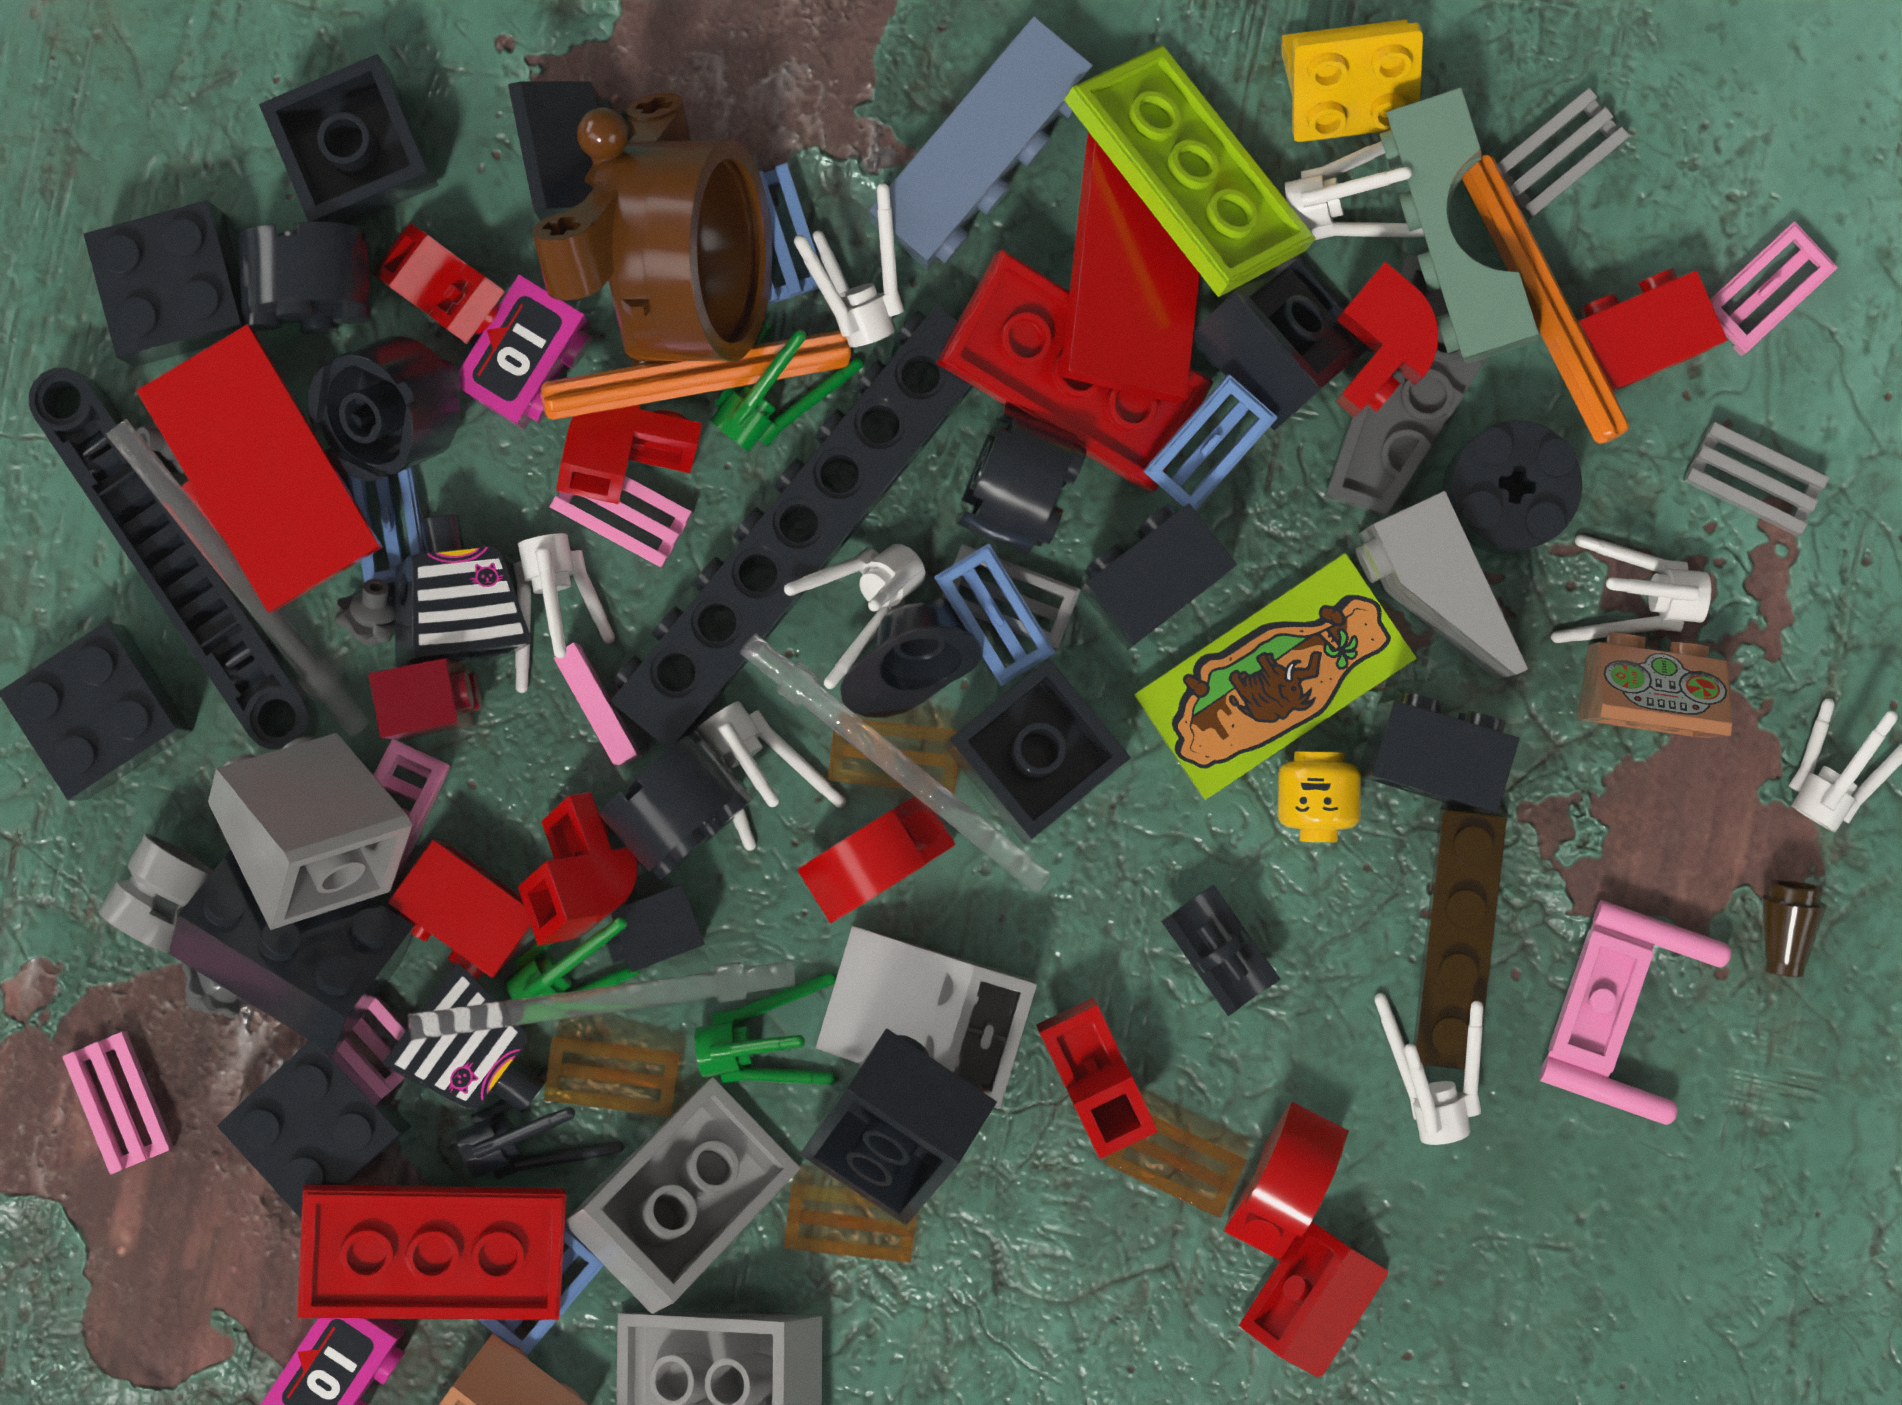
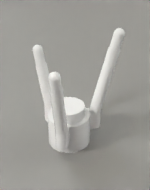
(1319, 198)
(859, 311)
(548, 567)
(885, 585)
(1674, 593)
(734, 738)
(1832, 795)
(1437, 1106)

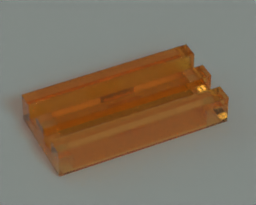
(840, 750)
(612, 1050)
(1224, 1183)
(839, 1246)

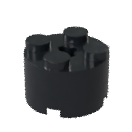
(305, 277)
(385, 407)
(1541, 465)
(1020, 480)
(676, 805)

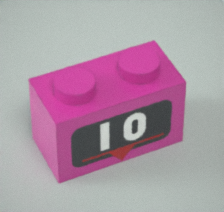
(522, 351)
(339, 1362)

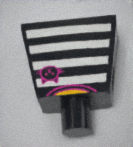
(455, 600)
(469, 1063)

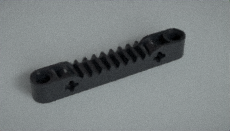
(196, 599)

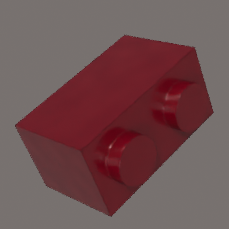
(424, 699)

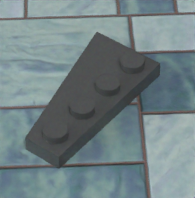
(1389, 445)

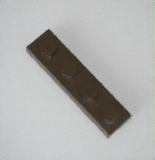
(1458, 934)

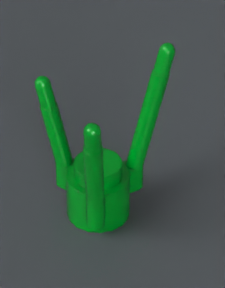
(746, 413)
(549, 977)
(726, 1048)

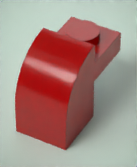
(440, 284)
(1401, 331)
(604, 441)
(875, 858)
(583, 880)
(1097, 1078)
(1288, 1181)

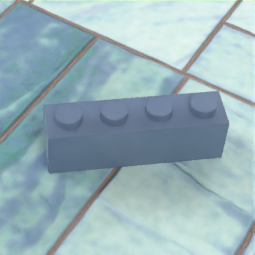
(982, 143)

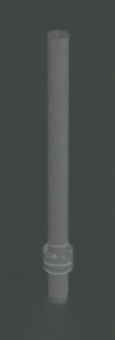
(318, 677)
(800, 685)
(726, 982)

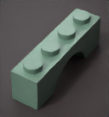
(1483, 304)

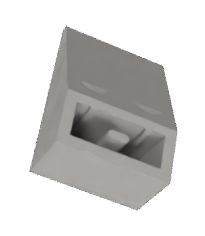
(954, 1007)

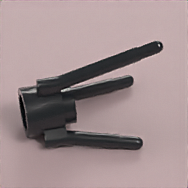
(493, 1143)

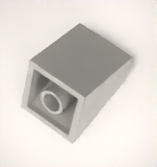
(309, 828)

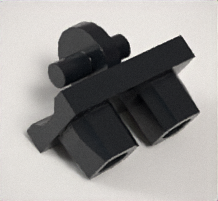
(1220, 950)

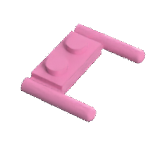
(1603, 1003)

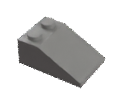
(1436, 576)
(682, 1196)
(719, 1358)

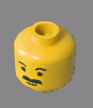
(1319, 795)

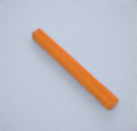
(1547, 302)
(683, 378)

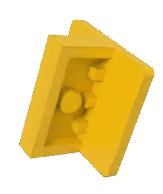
(1351, 77)

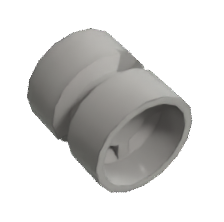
(155, 893)

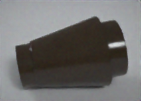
(1791, 925)

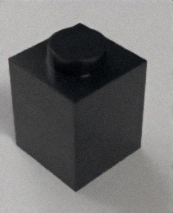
(654, 930)

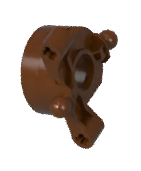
(672, 231)

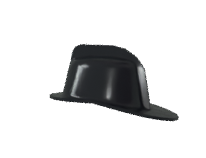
(912, 659)

